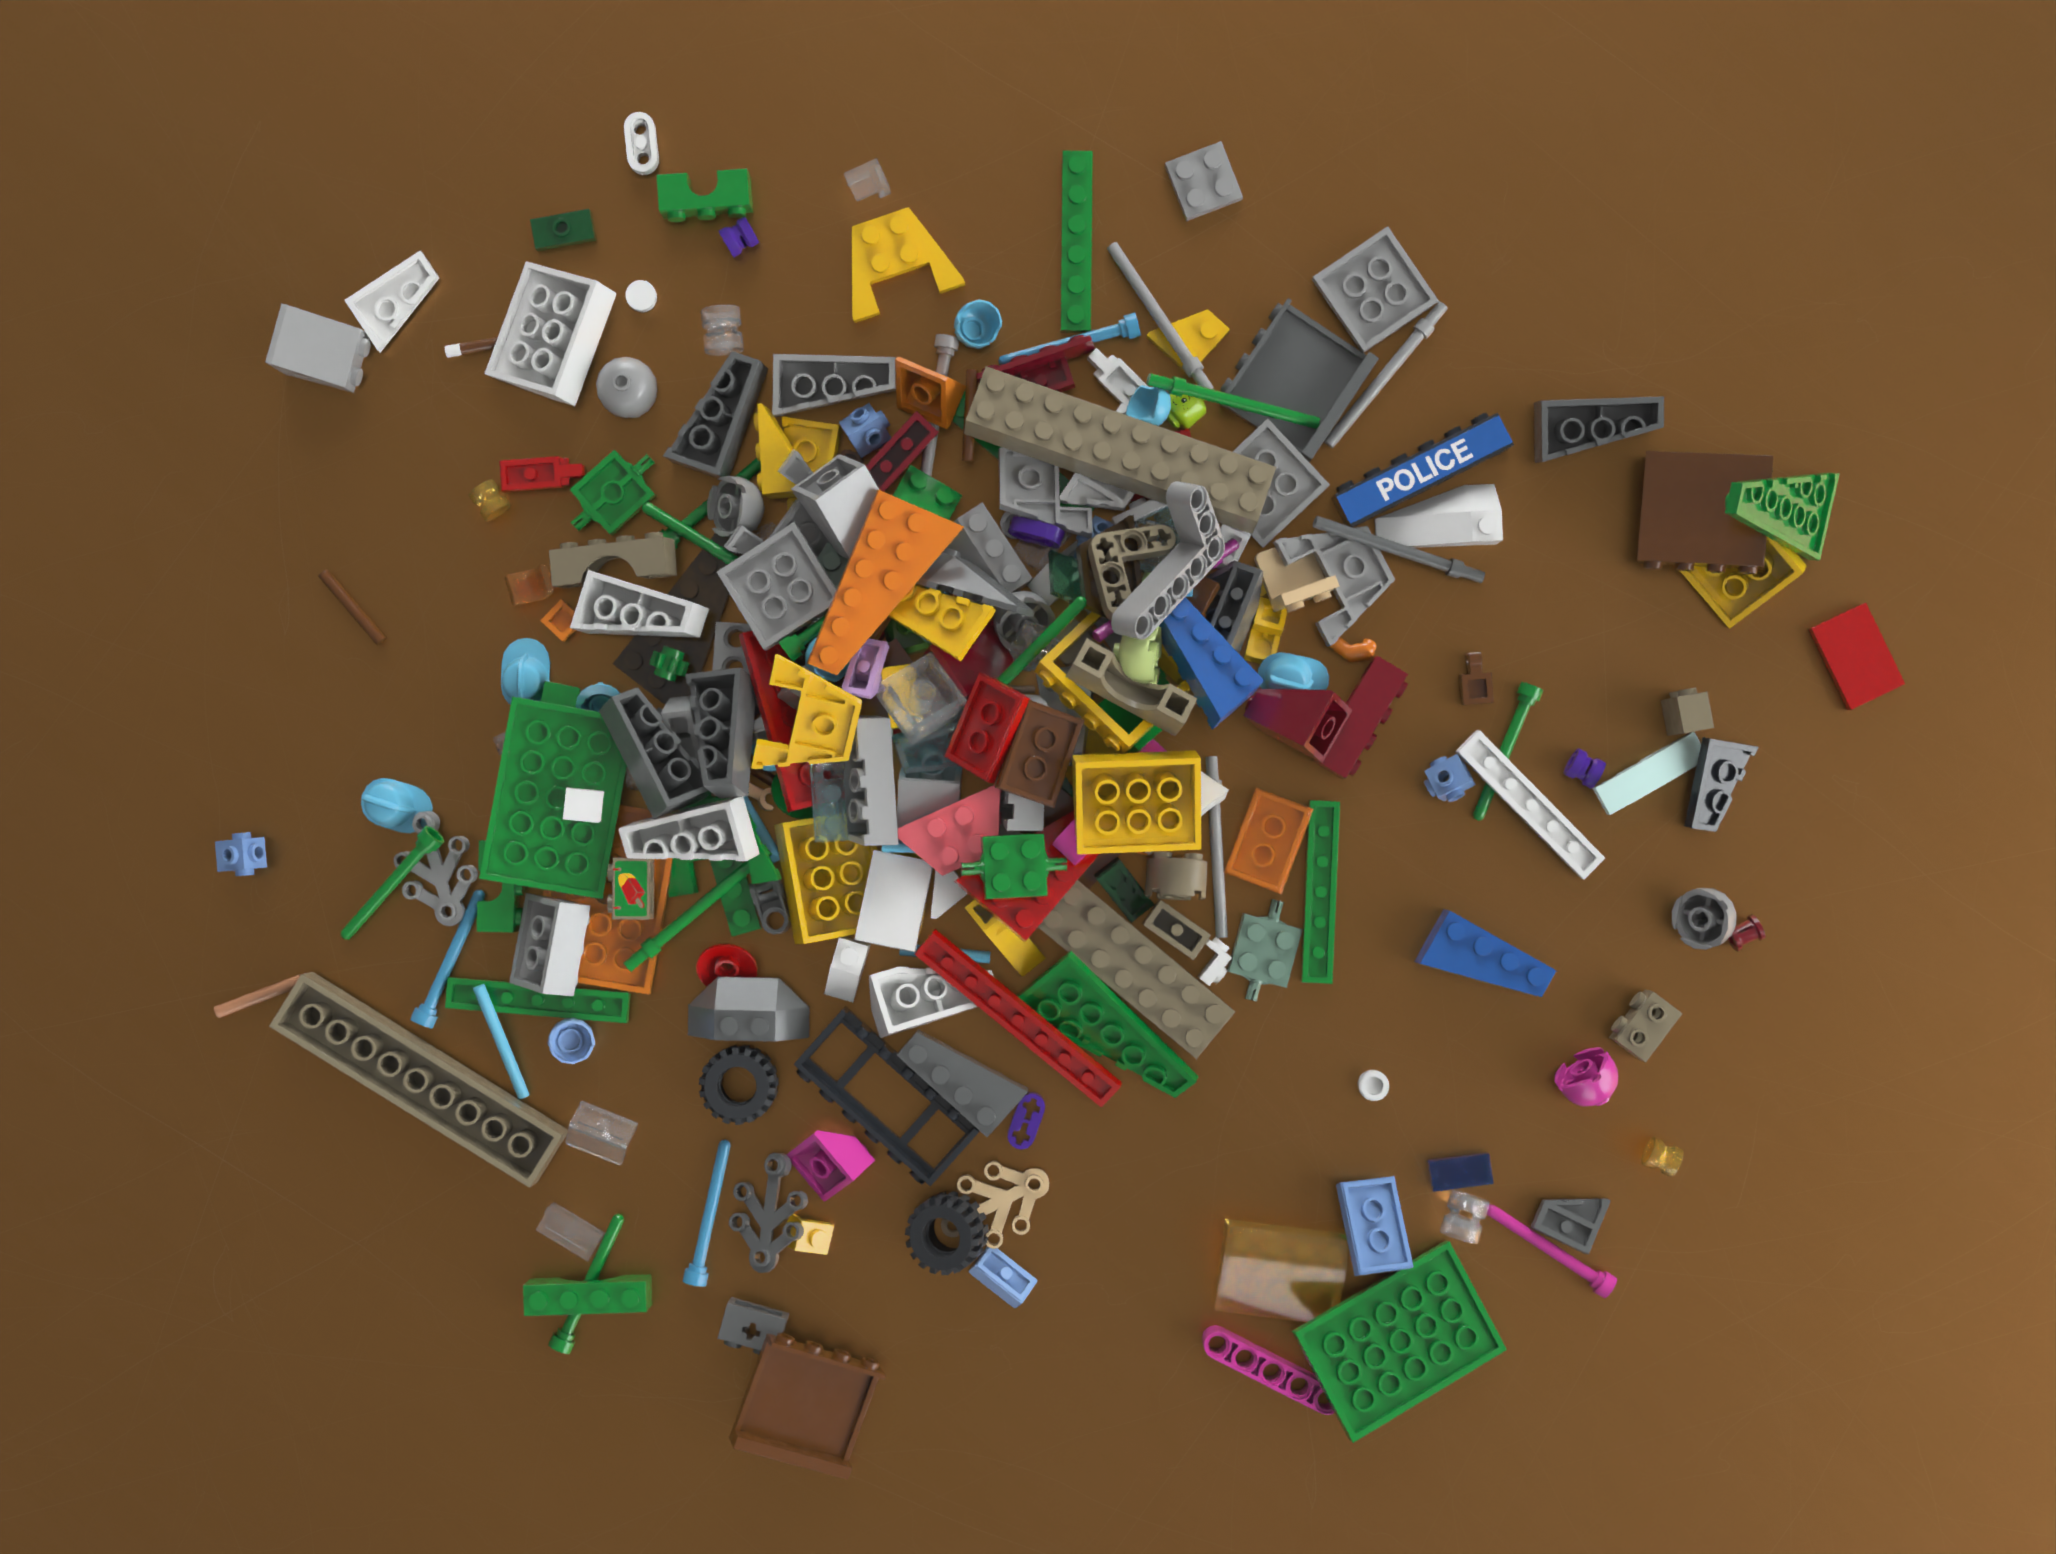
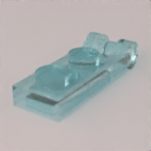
(829, 802)

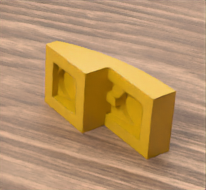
(1265, 632)

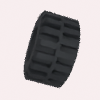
(717, 1099)
(930, 1249)

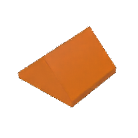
(927, 392)

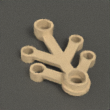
(1002, 1199)

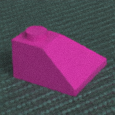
(830, 1161)

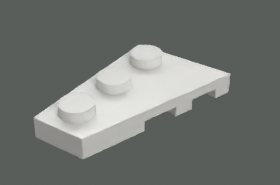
(392, 298)

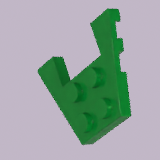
(683, 875)

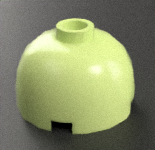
(1140, 657)

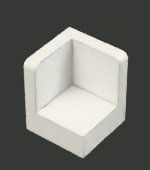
(583, 805)

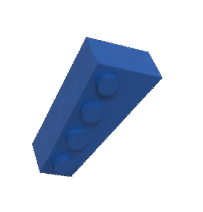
(1208, 663)

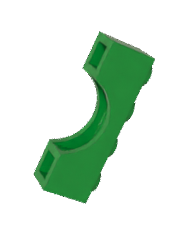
(570, 1297)

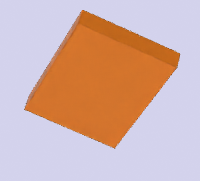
(1268, 840)

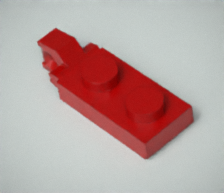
(538, 473)

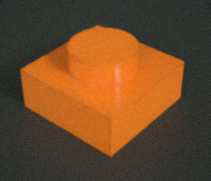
(559, 620)

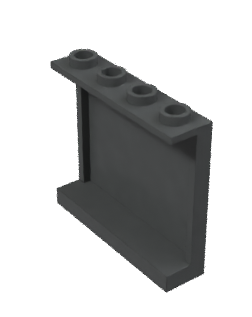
(1301, 370)

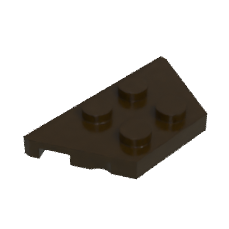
(1086, 576)

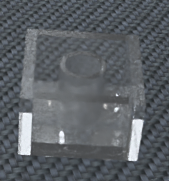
(921, 698)

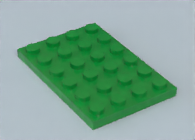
(526, 834)
(1399, 1341)

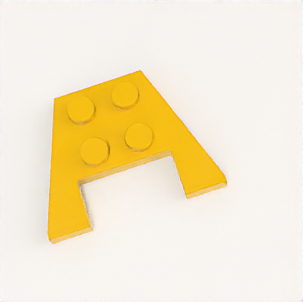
(891, 248)
(822, 723)

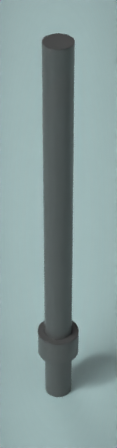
(1452, 567)

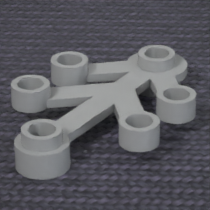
(440, 874)

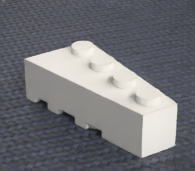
(700, 832)

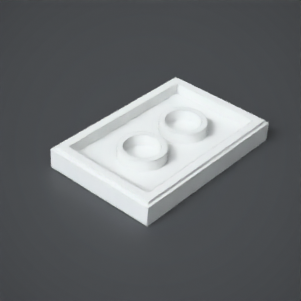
(894, 901)

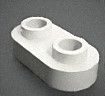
(642, 144)

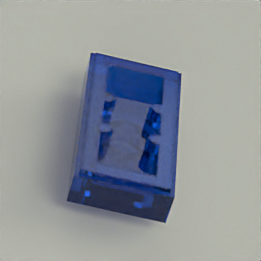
(1460, 1172)

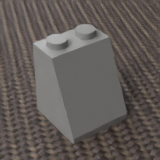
(318, 349)
(838, 500)
(926, 793)

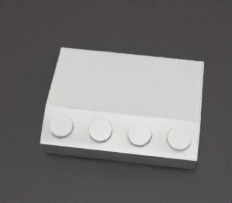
(551, 332)

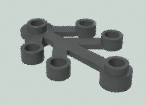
(769, 1216)

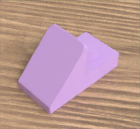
(865, 669)

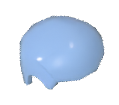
(571, 1041)

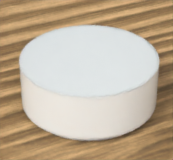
(641, 296)
(1373, 1085)

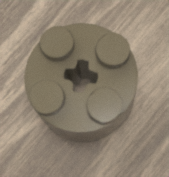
(1176, 876)

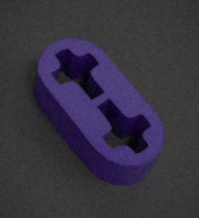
(1036, 532)
(1033, 1122)

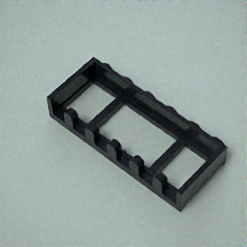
(857, 1112)

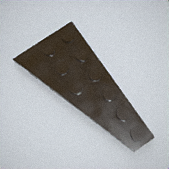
(698, 585)

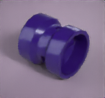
(739, 236)
(1584, 768)

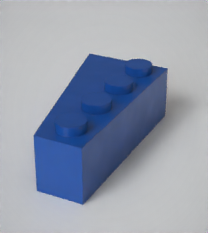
(1475, 953)

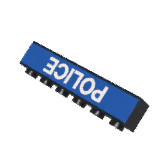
(1421, 471)

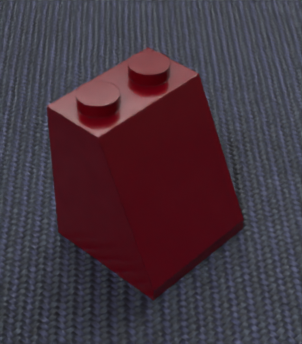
(984, 656)
(1299, 718)

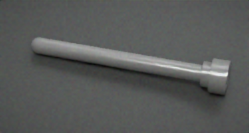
(946, 347)

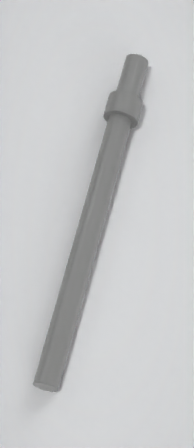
(1422, 329)
(1191, 365)
(1217, 856)

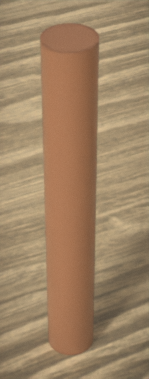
(256, 997)

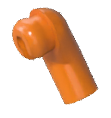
(1355, 652)

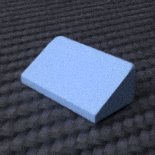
(1003, 1276)

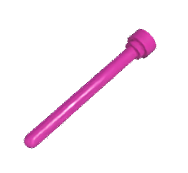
(1601, 1282)

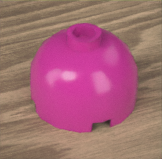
(1589, 1079)

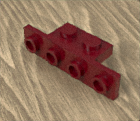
(1049, 365)

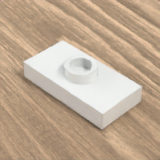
(1140, 509)

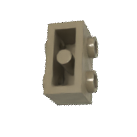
(1647, 1025)

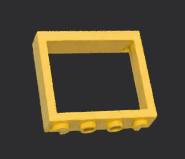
(1075, 698)

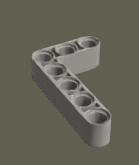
(1181, 569)

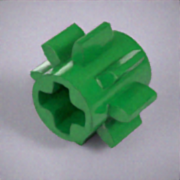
(669, 663)

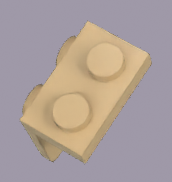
(1295, 583)

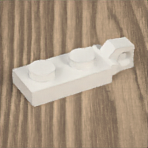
(1115, 376)

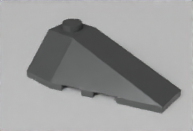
(967, 580)

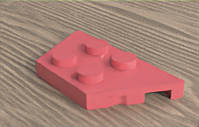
(955, 831)

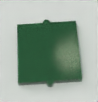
(1063, 576)

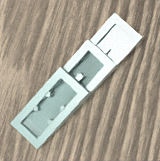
(1649, 773)

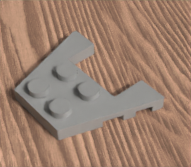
(795, 470)
(1032, 491)
(1358, 569)

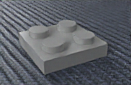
(1203, 181)

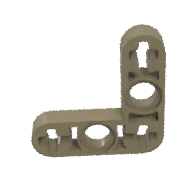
(1119, 553)

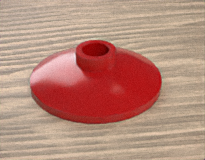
(715, 960)

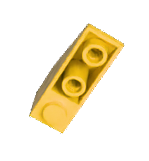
(771, 452)
(1021, 955)

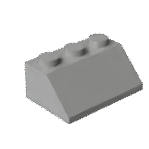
(989, 549)
(550, 945)

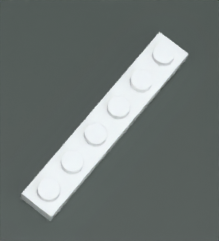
(1530, 804)

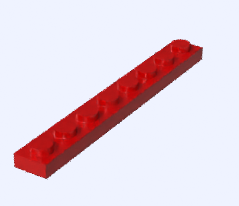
(1018, 1018)

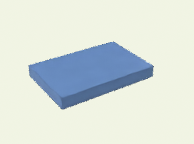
(1374, 1226)

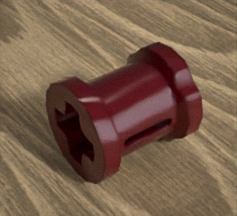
(1746, 933)

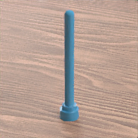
(1126, 327)
(426, 1013)
(696, 1272)

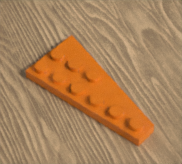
(886, 562)

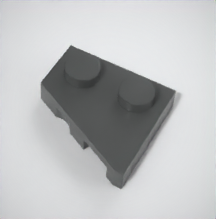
(1571, 1221)

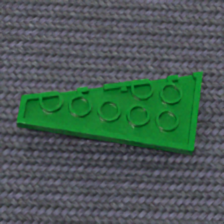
(1787, 509)
(1103, 1024)

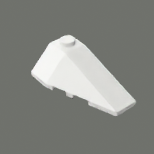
(1454, 518)
(911, 998)

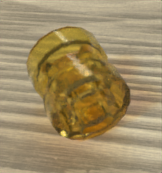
(488, 498)
(1661, 1156)

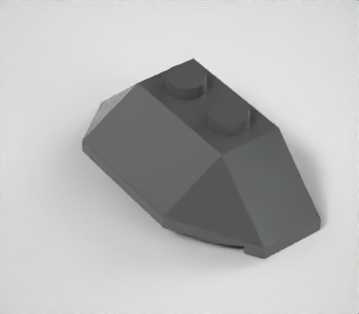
(1235, 601)
(748, 1011)

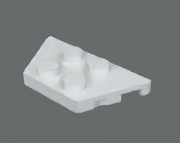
(1094, 493)

